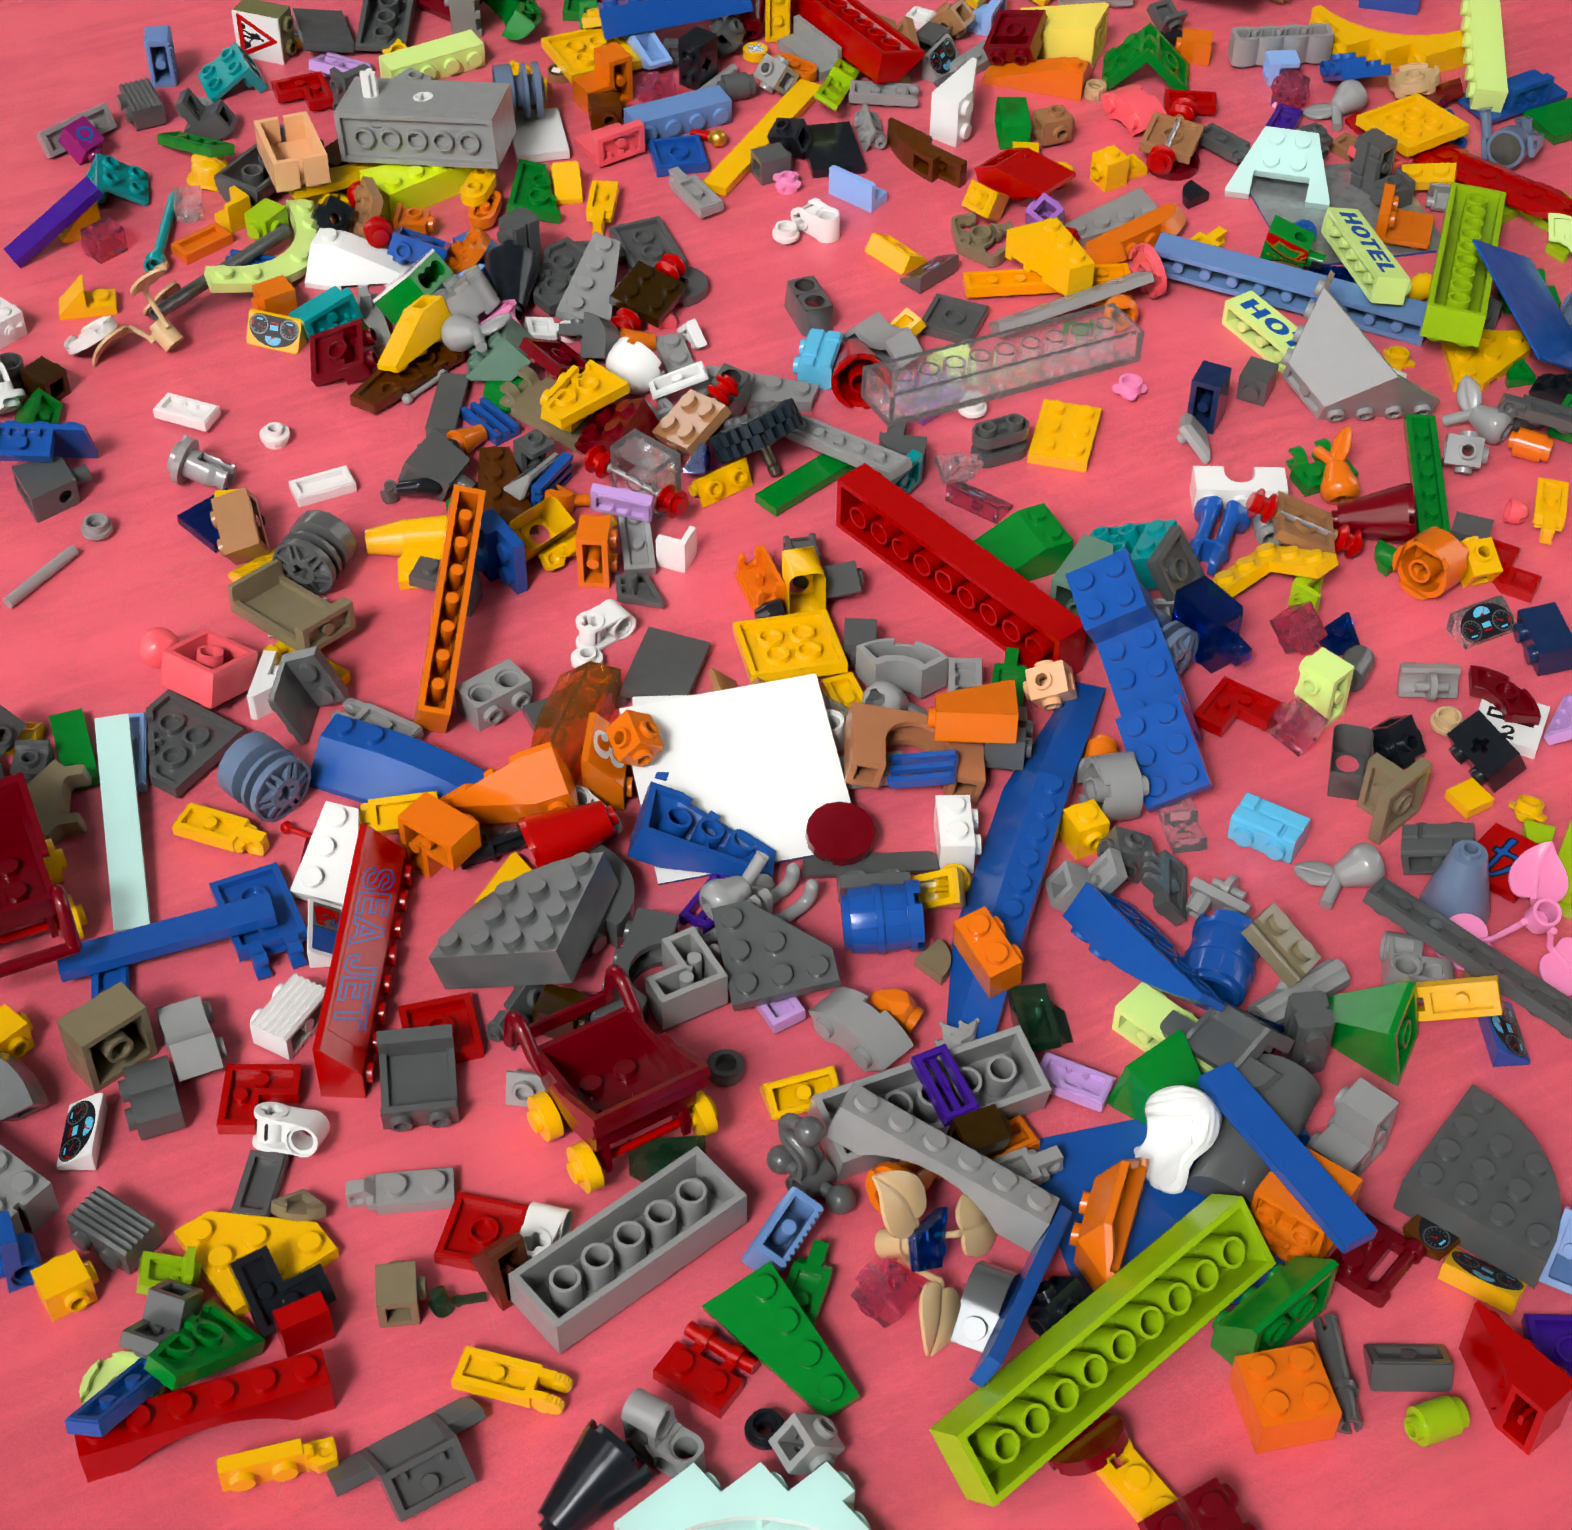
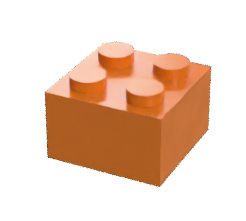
(1284, 1397)

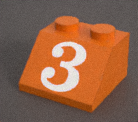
(600, 768)

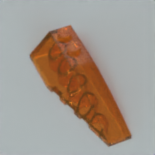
(567, 709)

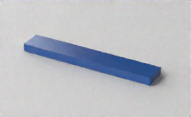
(169, 936)
(1287, 1158)
(1020, 1299)

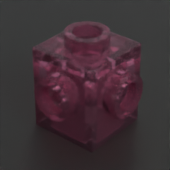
(656, 86)
(1290, 89)
(1299, 628)
(1297, 725)
(885, 1291)

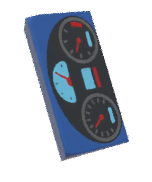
(1504, 1038)

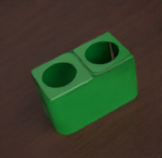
(1012, 121)

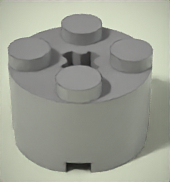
(469, 294)
(1114, 784)

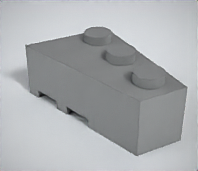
(464, 16)

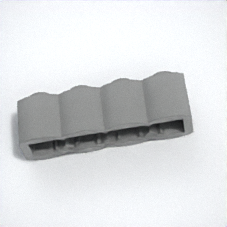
(1249, 44)

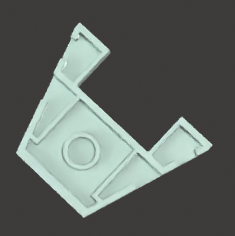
(1284, 156)

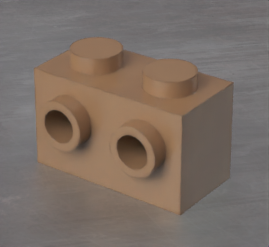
(239, 526)

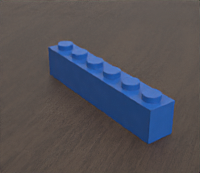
(638, 16)

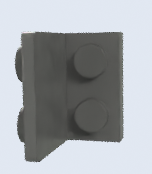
(301, 686)

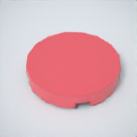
(1147, 259)

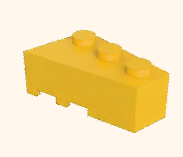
(1051, 253)

